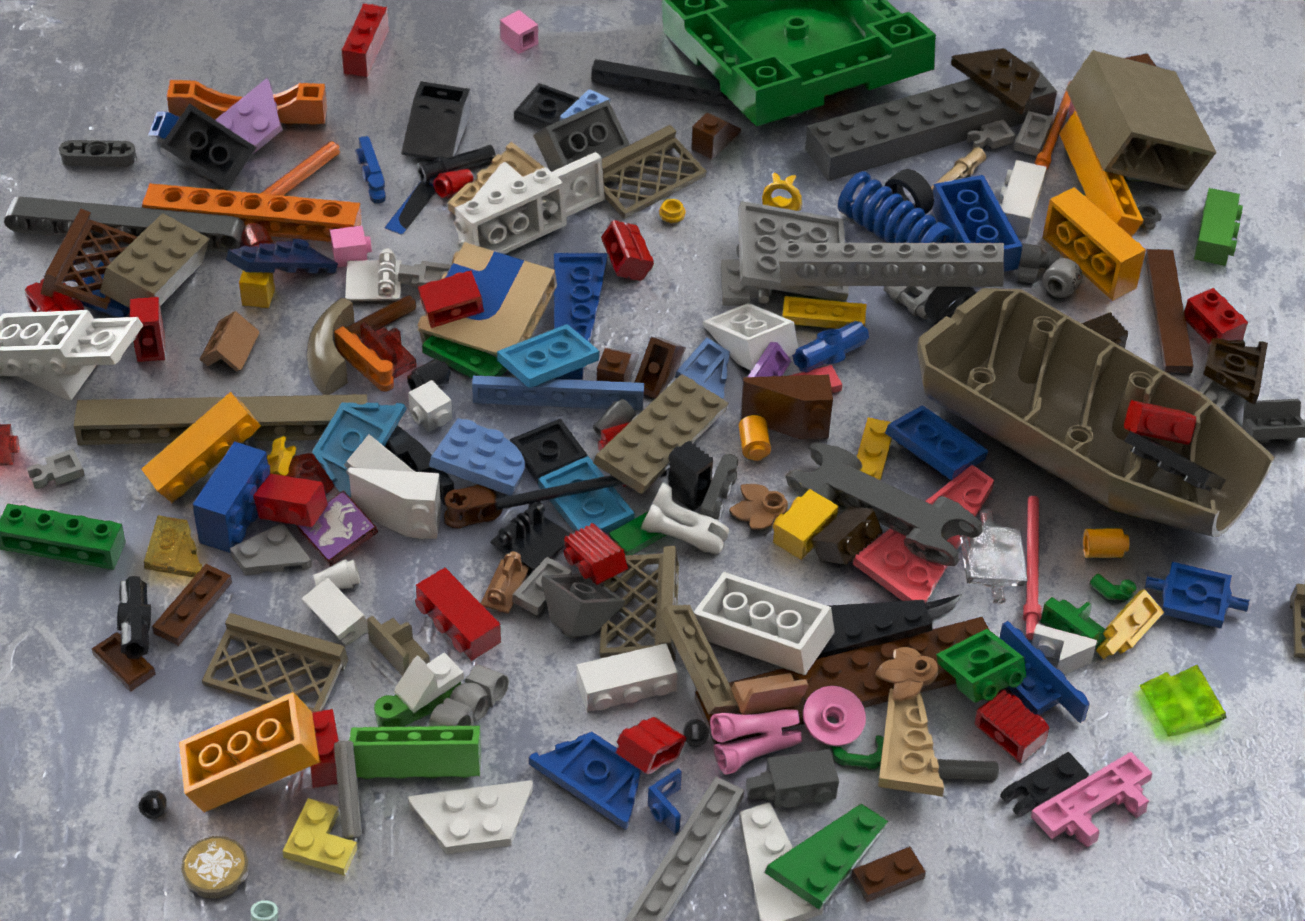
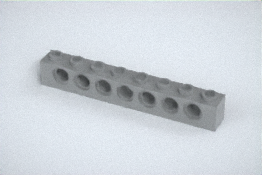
(892, 264)

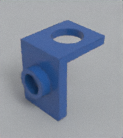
(659, 805)

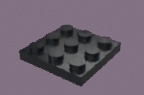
(1174, 462)

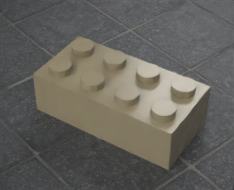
(155, 262)

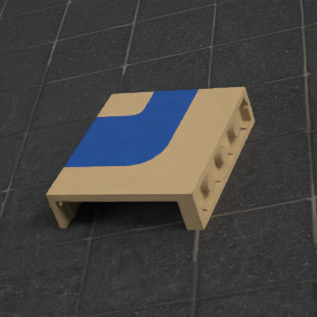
(511, 295)

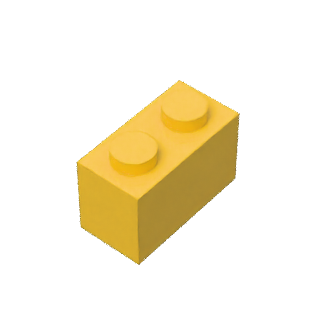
(803, 522)

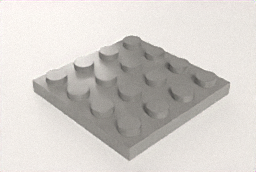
(760, 240)

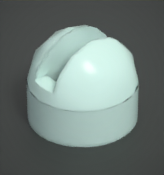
(264, 911)

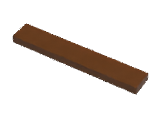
(1169, 311)

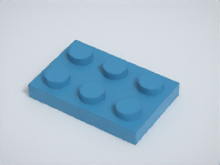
(548, 356)
(600, 506)

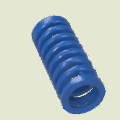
(932, 233)

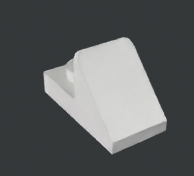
(1070, 649)
(427, 681)

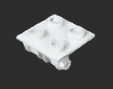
(374, 279)

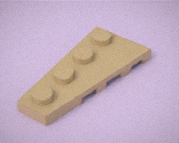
(513, 156)
(908, 749)

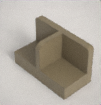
(395, 643)

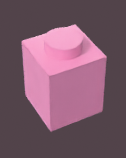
(519, 31)
(350, 245)

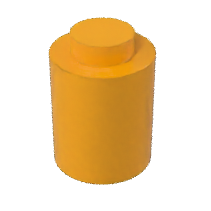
(754, 437)
(1105, 543)

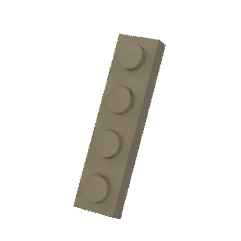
(699, 659)

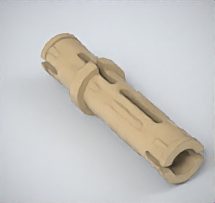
(964, 166)

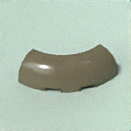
(324, 362)

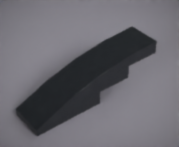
(417, 458)

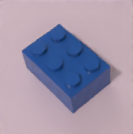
(227, 499)

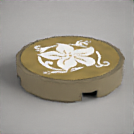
(215, 866)

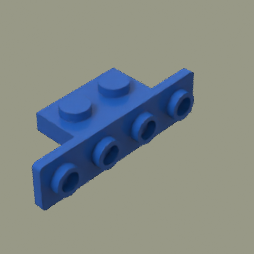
(1043, 683)

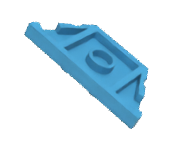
(348, 430)

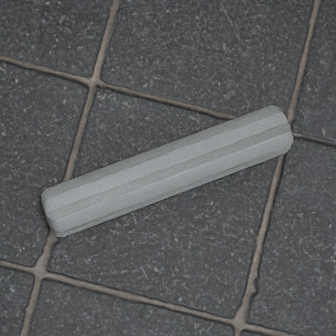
(347, 789)

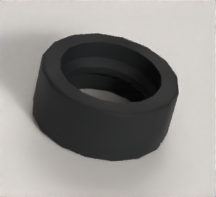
(917, 187)
(941, 297)

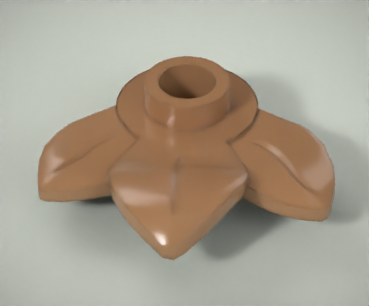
(759, 506)
(906, 672)

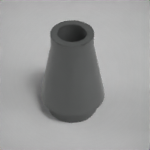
(617, 414)

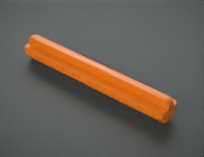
(303, 170)

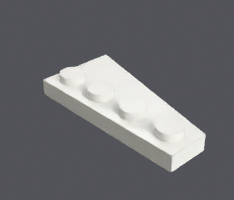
(763, 844)

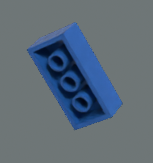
(976, 216)

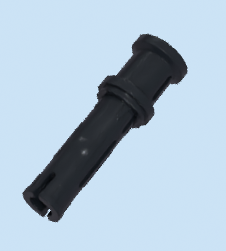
(431, 170)

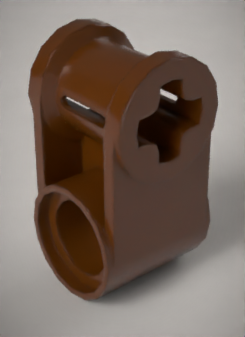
(473, 503)

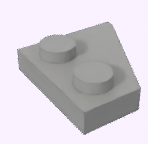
(270, 552)

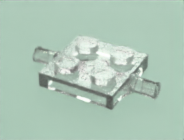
(994, 557)

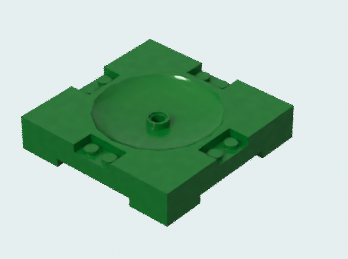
(792, 53)

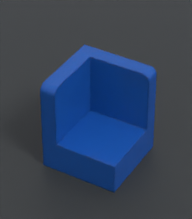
(162, 125)

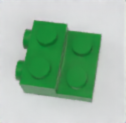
(983, 665)

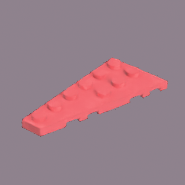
(903, 572)

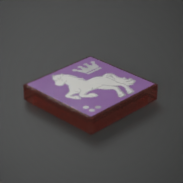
(339, 529)

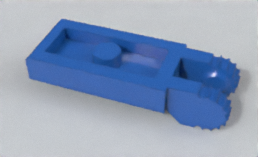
(371, 170)

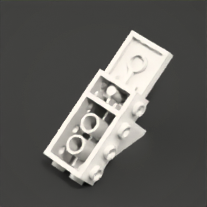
(522, 209)
(62, 347)

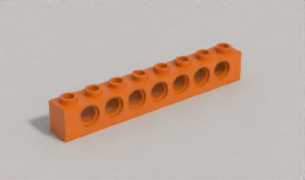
(279, 214)

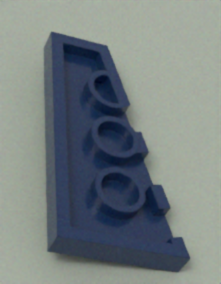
(281, 256)

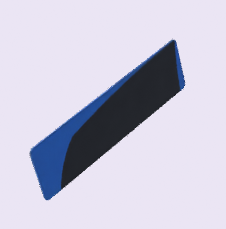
(411, 208)

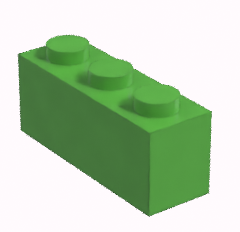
(1218, 227)

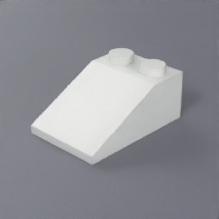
(749, 331)
(399, 500)

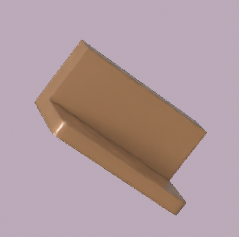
(230, 342)
(768, 693)

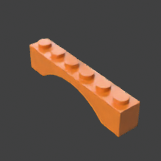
(299, 105)

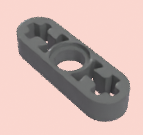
(73, 153)

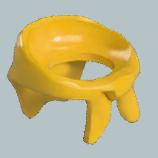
(793, 203)

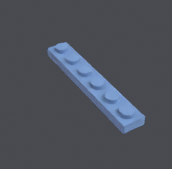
(556, 393)

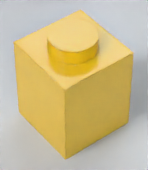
(256, 289)

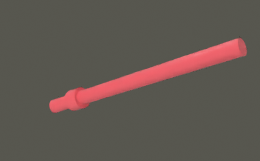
(1032, 609)

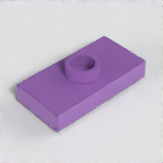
(772, 362)

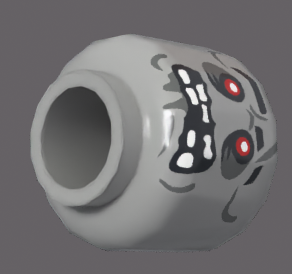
(1062, 278)

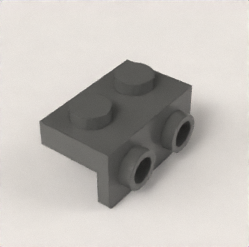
(1274, 420)

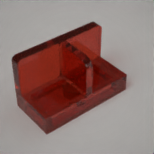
(388, 347)

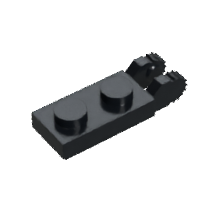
(1044, 783)

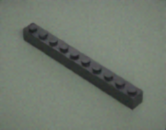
(659, 82)

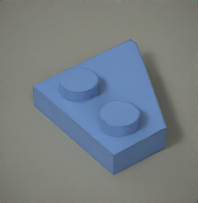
(707, 366)

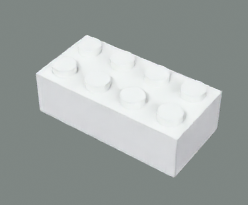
(765, 622)

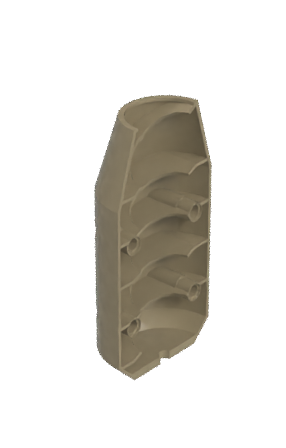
(1063, 404)

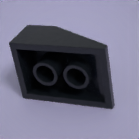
(207, 148)

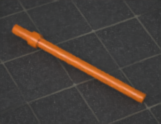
(1044, 157)

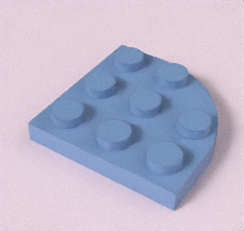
(480, 457)

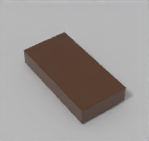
(128, 671)

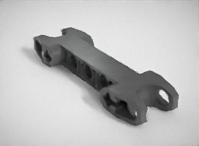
(923, 524)

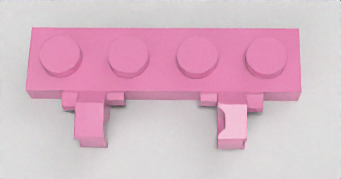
(1074, 807)

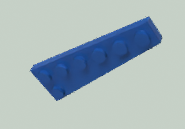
(578, 294)

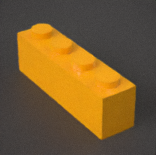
(200, 447)

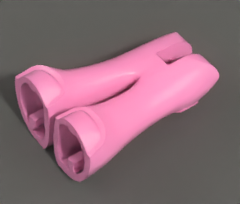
(734, 754)

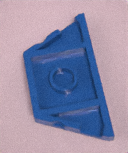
(593, 774)

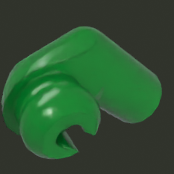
(1113, 592)

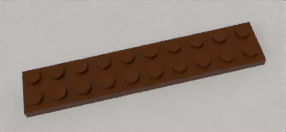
(857, 669)

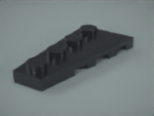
(875, 624)

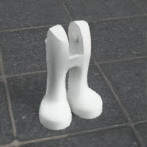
(700, 530)

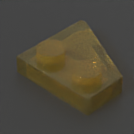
(172, 548)

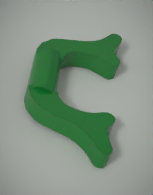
(858, 760)

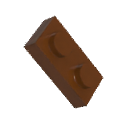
(888, 874)

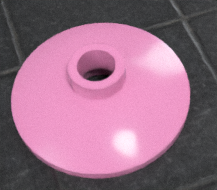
(836, 703)

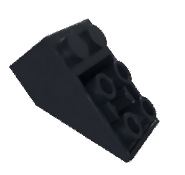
(436, 120)

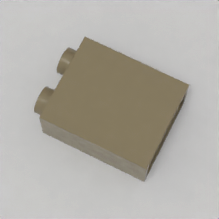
(1140, 120)

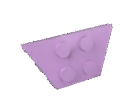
(254, 116)

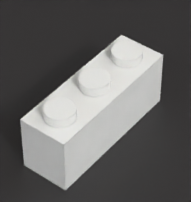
(1022, 195)
(626, 677)

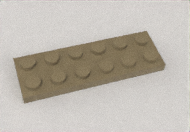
(643, 447)

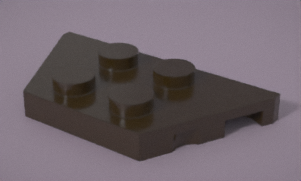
(1000, 75)
(1236, 366)

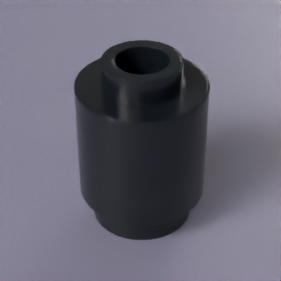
(433, 370)

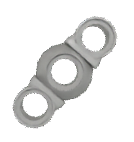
(471, 699)

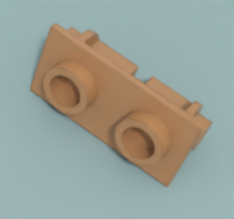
(505, 582)

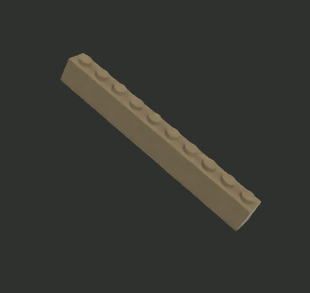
(167, 418)

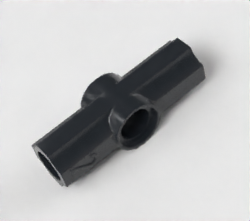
(133, 617)

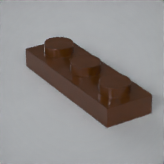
(192, 604)

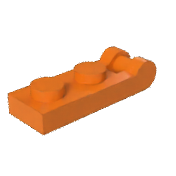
(364, 359)

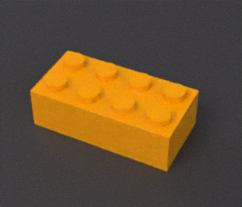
(1094, 242)
(248, 752)

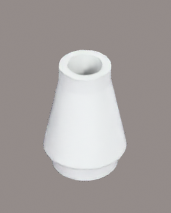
(342, 574)

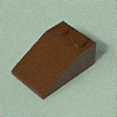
(790, 404)

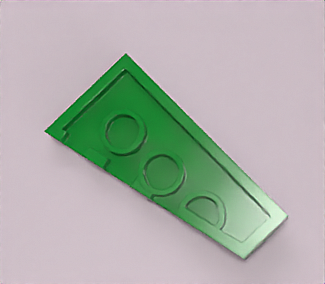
(827, 857)

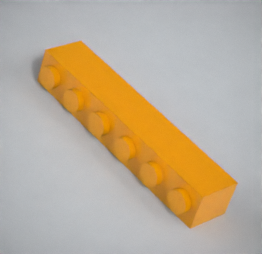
(1102, 188)

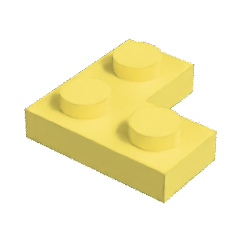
(312, 842)

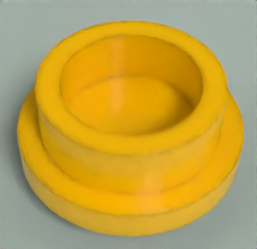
(672, 211)

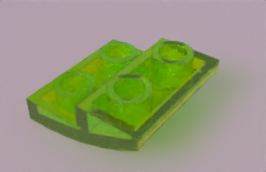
(1183, 701)

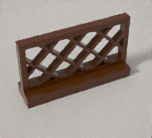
(71, 254)

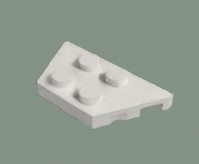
(473, 816)

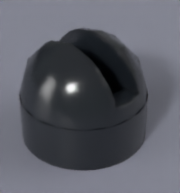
(702, 732)
(146, 804)

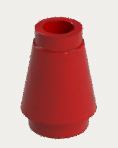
(450, 183)

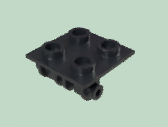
(531, 536)

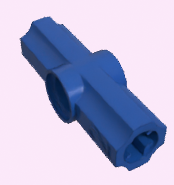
(830, 346)

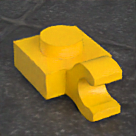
(280, 457)

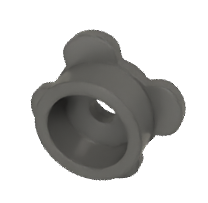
(1150, 216)

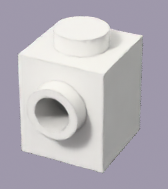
(430, 406)

